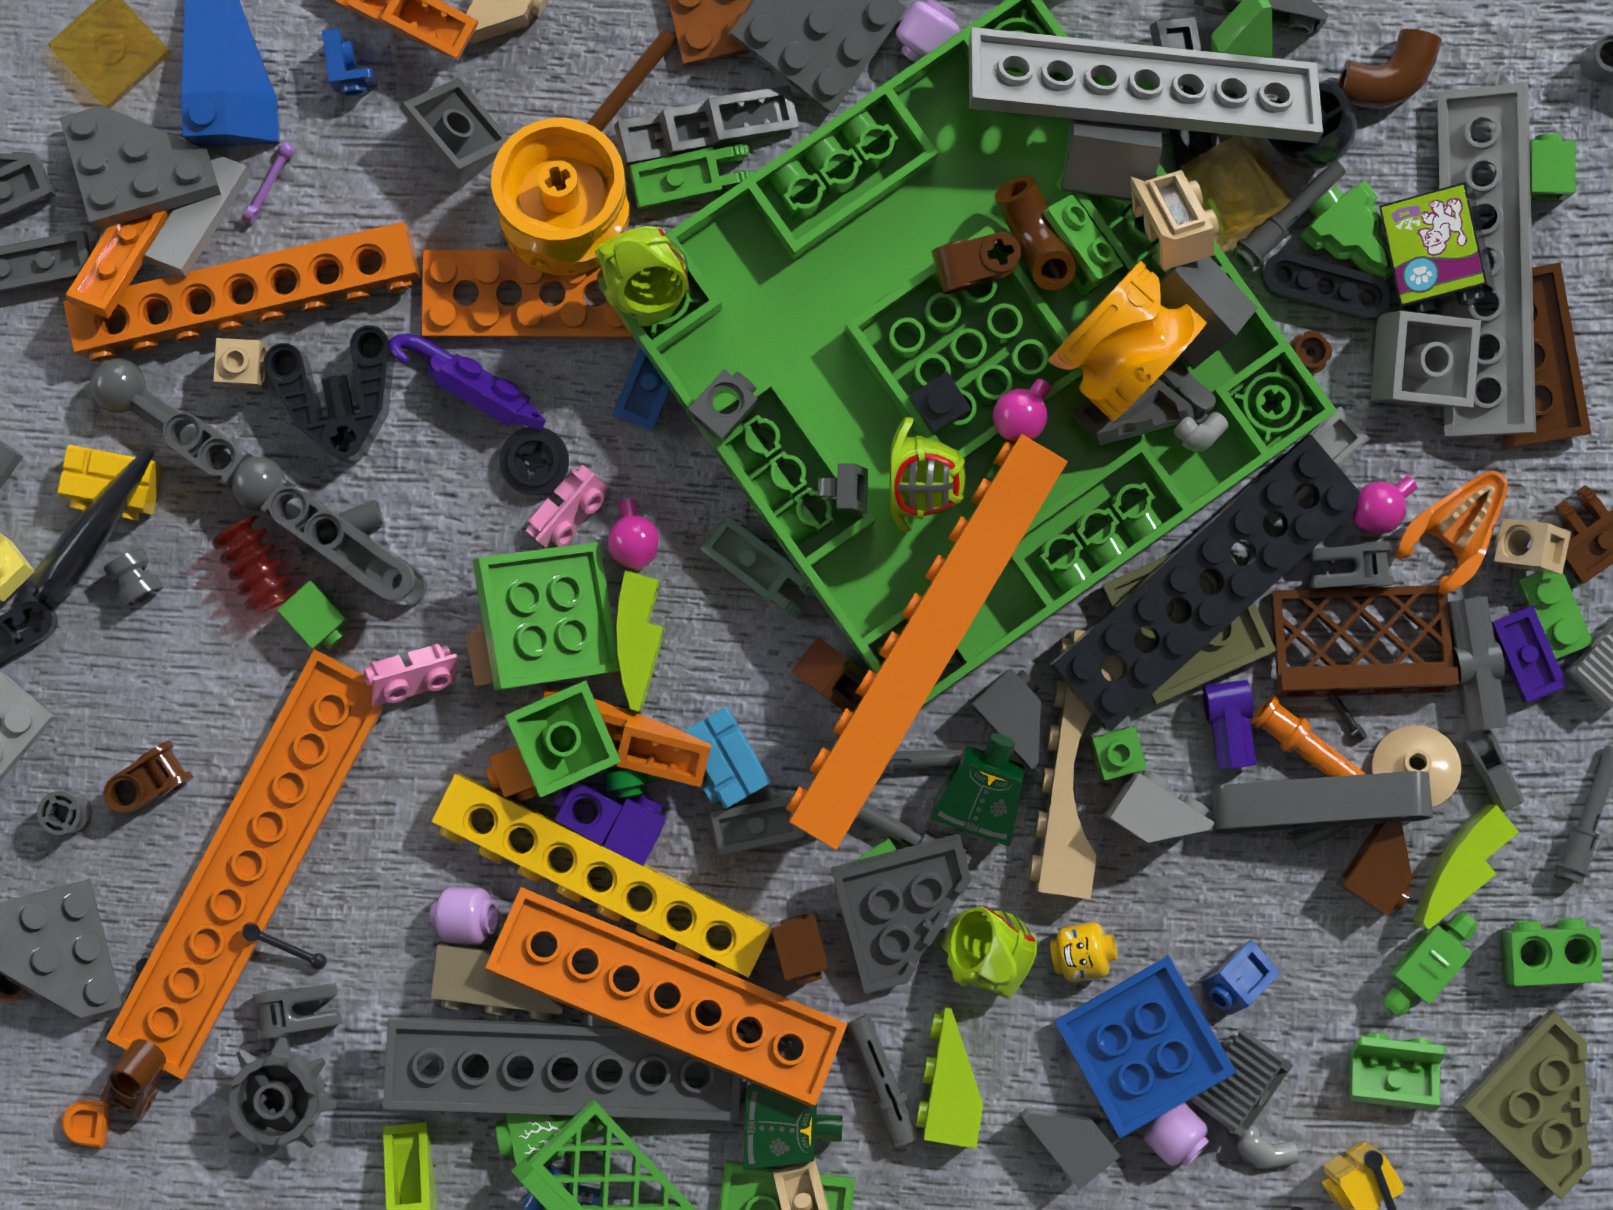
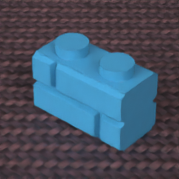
(732, 764)

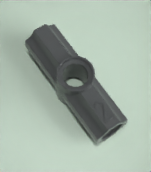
(1478, 663)

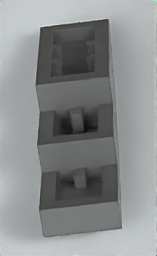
(714, 124)

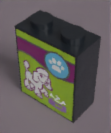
(1437, 249)

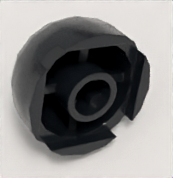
(1338, 134)

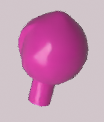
(1022, 412)
(1383, 505)
(632, 538)

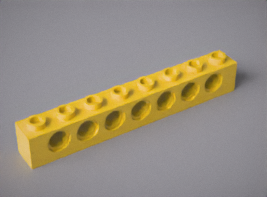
(467, 796)

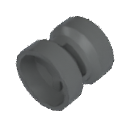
(134, 581)
(73, 811)

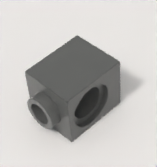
(718, 424)

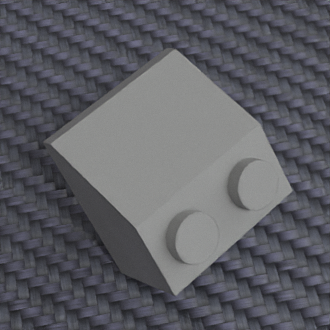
(1425, 360)

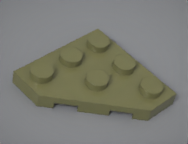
(1540, 1104)

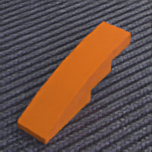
(422, 21)
(652, 745)

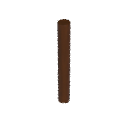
(632, 80)

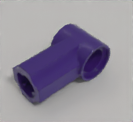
(1229, 712)

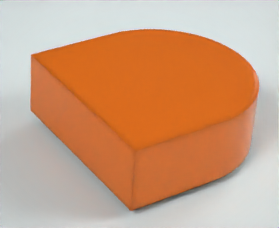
(87, 1122)

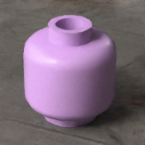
(925, 28)
(464, 915)
(1178, 1135)

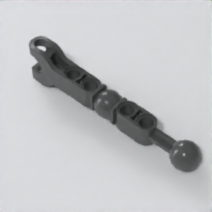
(259, 485)

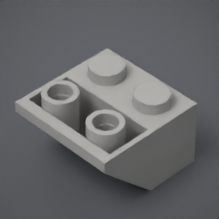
(1151, 812)

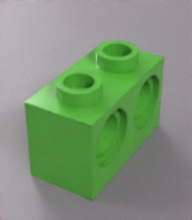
(1551, 963)

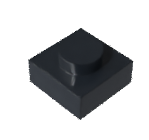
(939, 402)

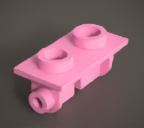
(582, 496)
(430, 670)

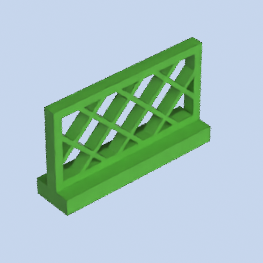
(554, 1196)

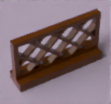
(1369, 678)

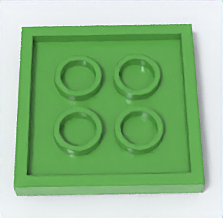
(546, 615)

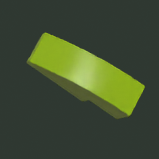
(636, 637)
(1464, 865)
(409, 1167)

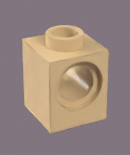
(240, 364)
(1546, 551)

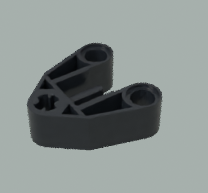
(302, 400)

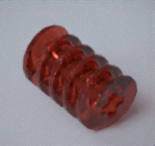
(253, 566)

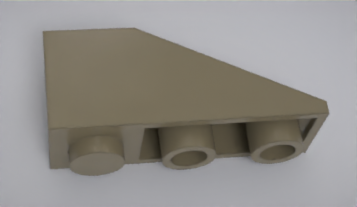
(462, 980)

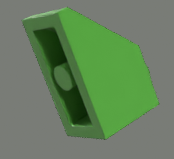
(1245, 31)

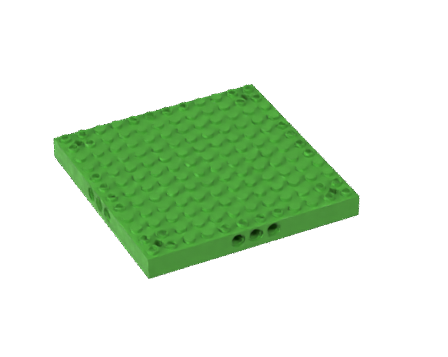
(834, 310)

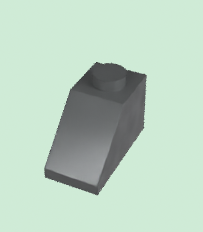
(1014, 711)
(1074, 1142)

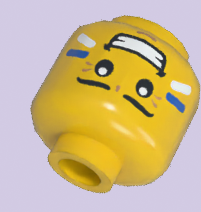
(1083, 952)

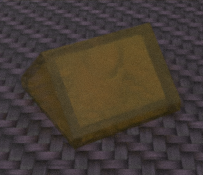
(1237, 184)

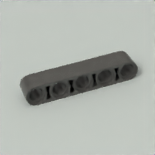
(1321, 802)

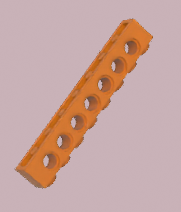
(398, 270)

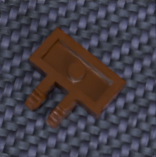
(1591, 545)

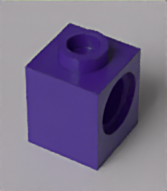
(607, 811)
(636, 829)

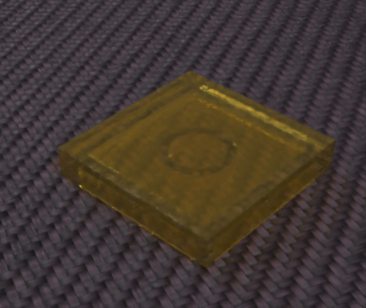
(109, 49)

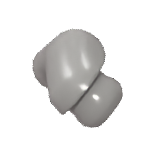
(1203, 436)
(1263, 1154)

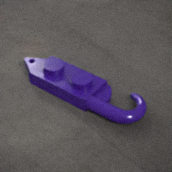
(470, 382)

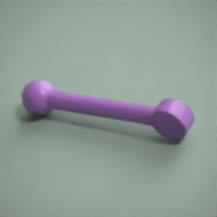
(285, 151)

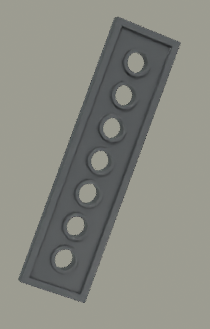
(541, 1092)

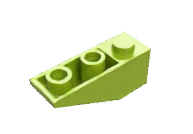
(953, 1102)

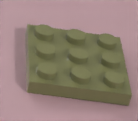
(1234, 647)

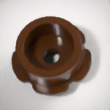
(1320, 346)

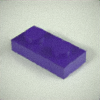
(1528, 654)

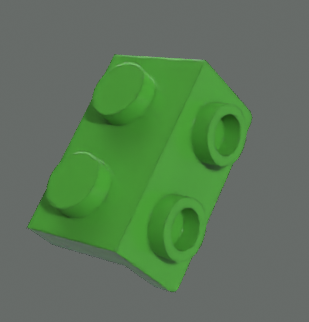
(1092, 253)
(1395, 1072)

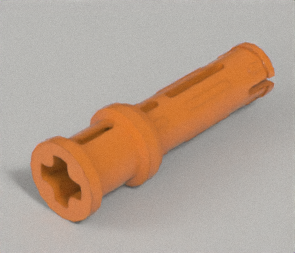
(1296, 735)

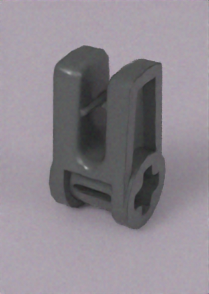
(1361, 557)
(287, 1020)

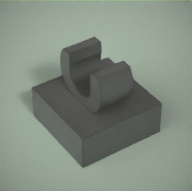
(848, 488)

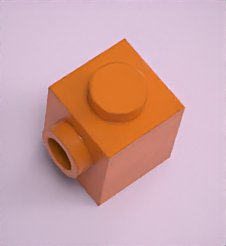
(510, 775)

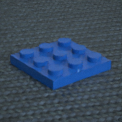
(1145, 1047)

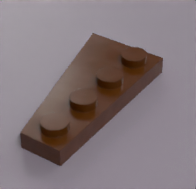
(1558, 382)

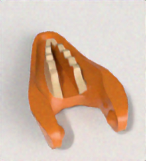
(1462, 523)

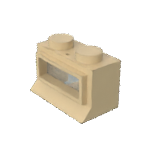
(1176, 217)

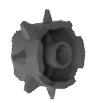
(250, 1094)

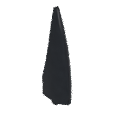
(88, 533)

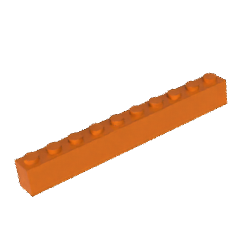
(926, 642)

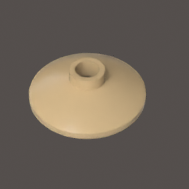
(1426, 743)

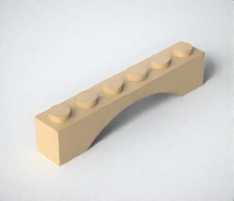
(1065, 855)

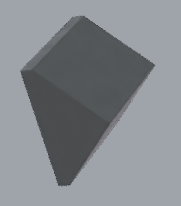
(455, 128)
(1106, 155)
(1214, 298)

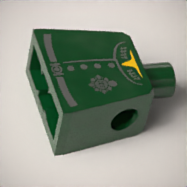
(982, 791)
(783, 1129)

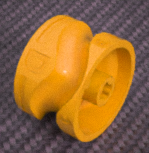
(559, 194)
(1127, 342)

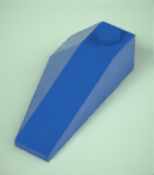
(224, 79)

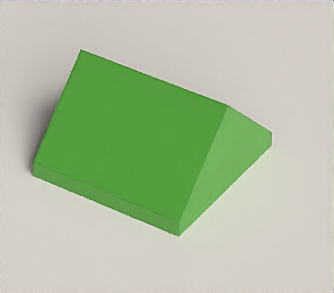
(562, 738)

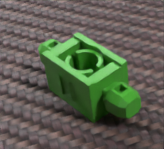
(1430, 964)

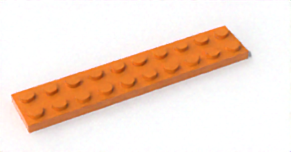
(249, 863)

